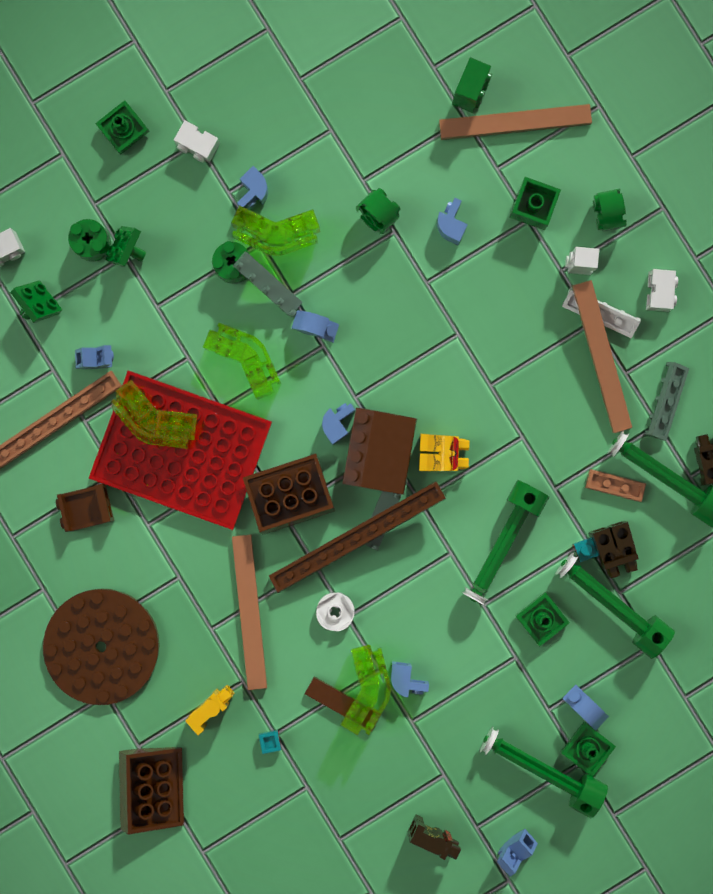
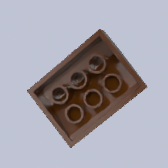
(379, 451)
(288, 494)
(151, 789)

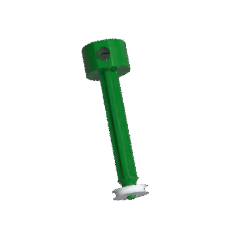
(702, 499)
(507, 536)
(643, 628)
(586, 794)

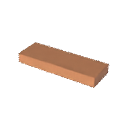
(615, 485)

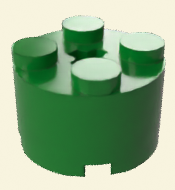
(610, 210)
(378, 211)
(80, 234)
(221, 258)

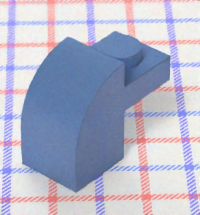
(256, 187)
(448, 226)
(315, 325)
(94, 357)
(331, 422)
(401, 680)
(585, 707)
(516, 850)

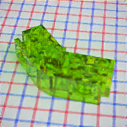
(275, 233)
(246, 356)
(153, 423)
(368, 692)

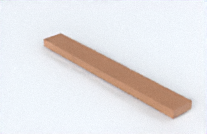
(515, 122)
(602, 356)
(58, 418)
(249, 612)

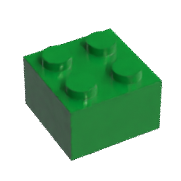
(471, 85)
(535, 203)

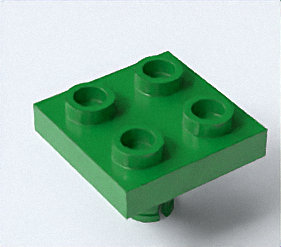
(122, 127)
(125, 246)
(35, 301)
(542, 619)
(588, 749)

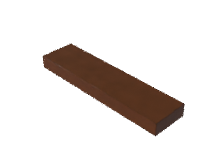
(332, 698)

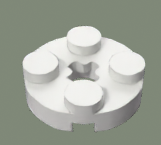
(332, 622)

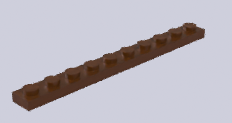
(357, 537)

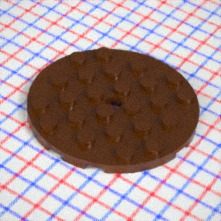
(73, 639)

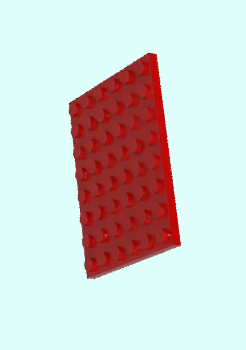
(194, 480)

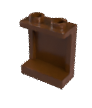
(84, 508)

